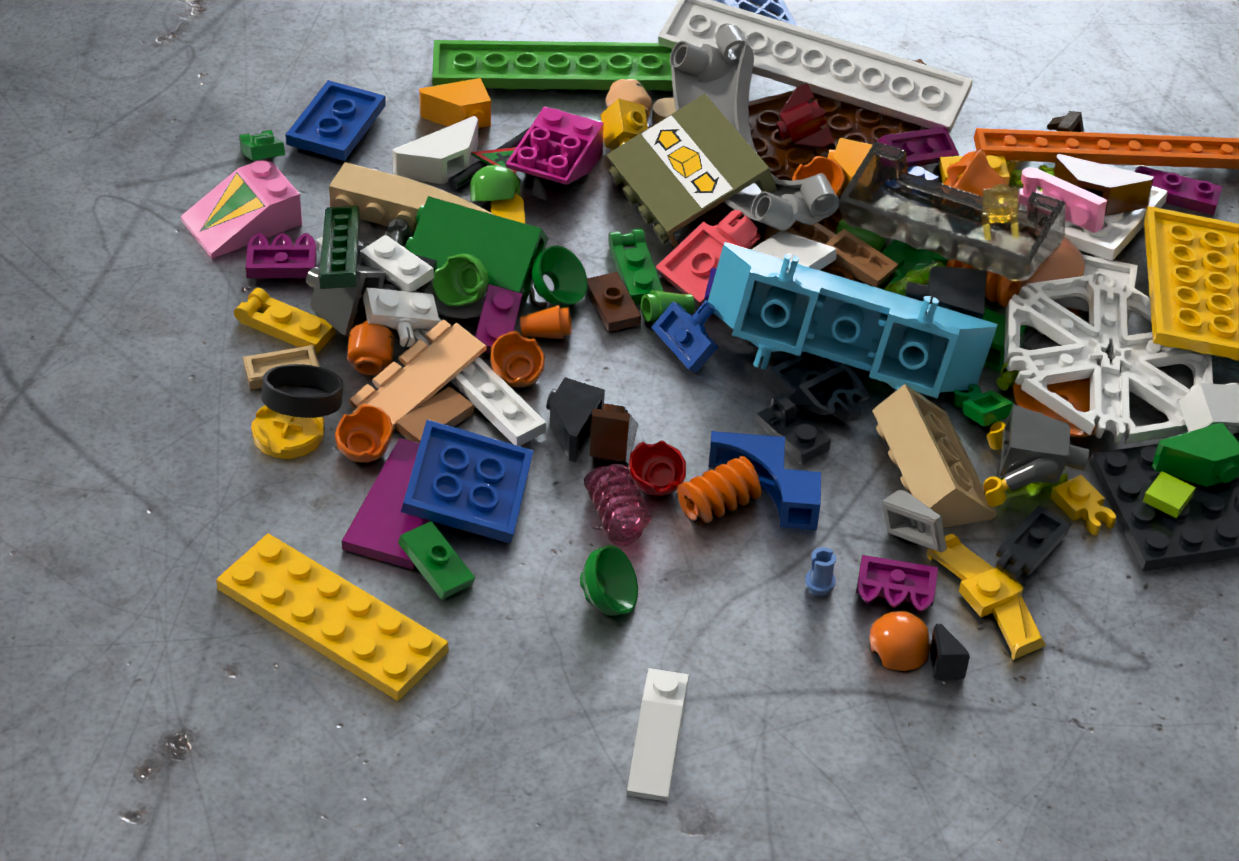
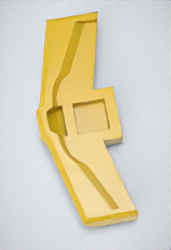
(992, 592)

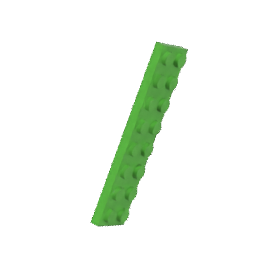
(552, 64)

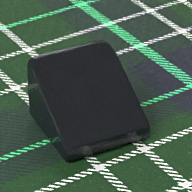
(947, 655)

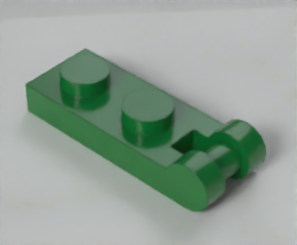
(261, 145)
(634, 264)

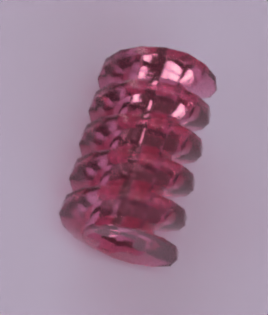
(617, 503)

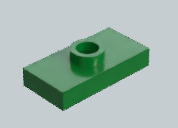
(436, 560)

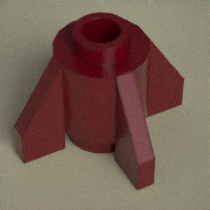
(802, 120)

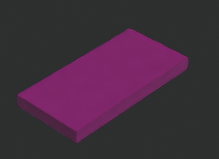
(379, 519)

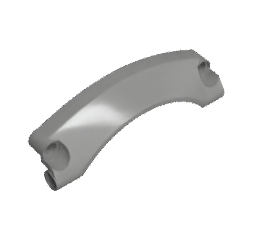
(726, 80)

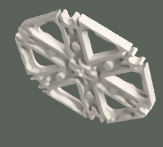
(1084, 357)

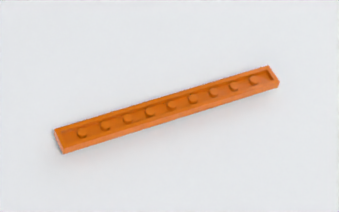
(1110, 148)

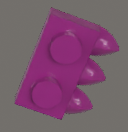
(281, 257)
(897, 582)

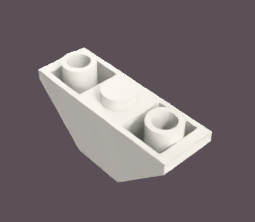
(439, 154)

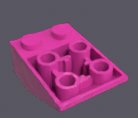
(559, 146)

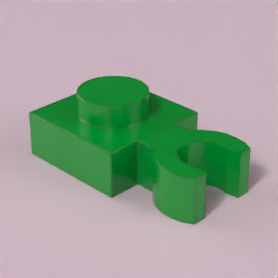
(982, 407)

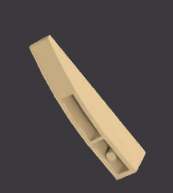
(385, 195)

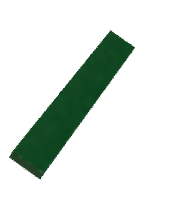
(340, 247)

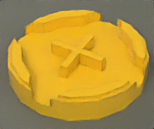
(286, 435)

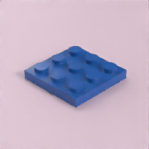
(467, 481)

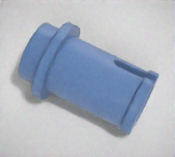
(820, 578)

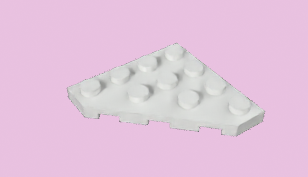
(1116, 230)

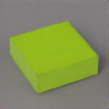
(1169, 494)

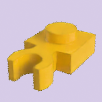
(1083, 501)

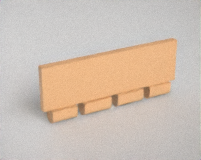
(424, 371)

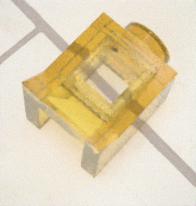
(1001, 205)

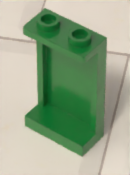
(500, 243)

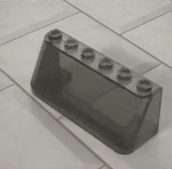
(946, 219)

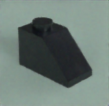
(572, 414)

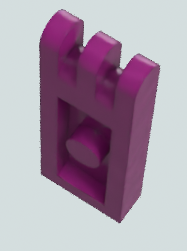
(1185, 191)

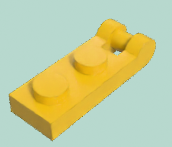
(283, 321)

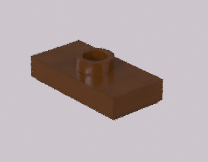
(613, 302)

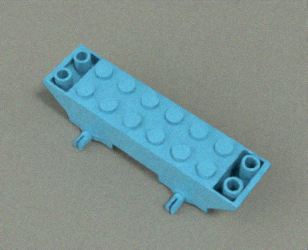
(846, 321)

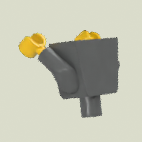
(1031, 451)

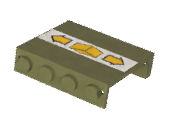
(686, 167)

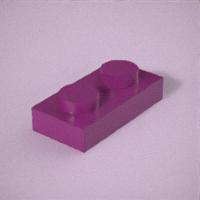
(497, 315)

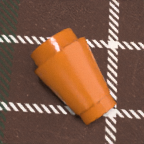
(547, 323)

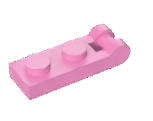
(1080, 205)

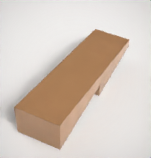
(851, 252)

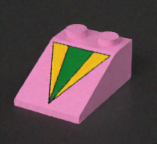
(244, 204)

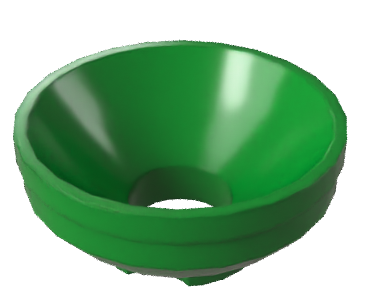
(565, 272)
(610, 581)

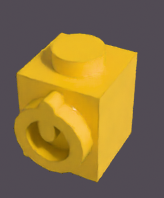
(623, 122)

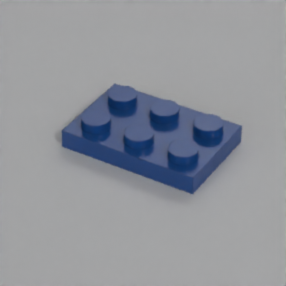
(335, 120)

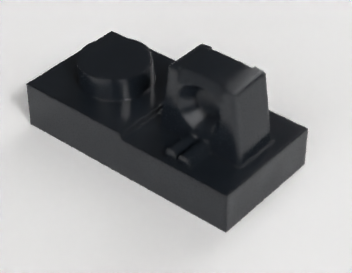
(801, 436)

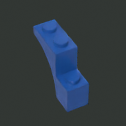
(793, 492)

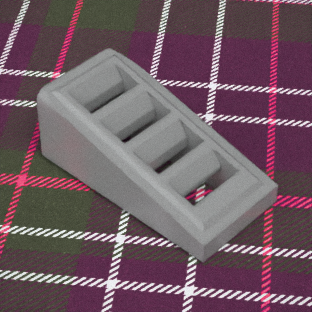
(913, 521)

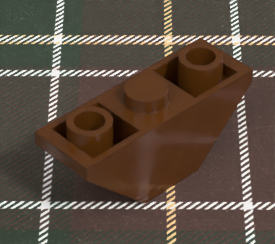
(1121, 188)
(612, 434)

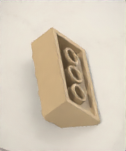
(931, 458)

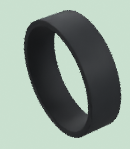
(298, 405)

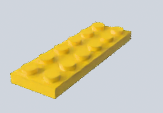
(333, 616)

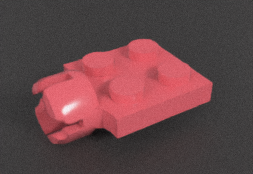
(692, 260)

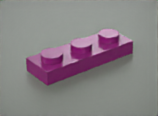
(923, 146)

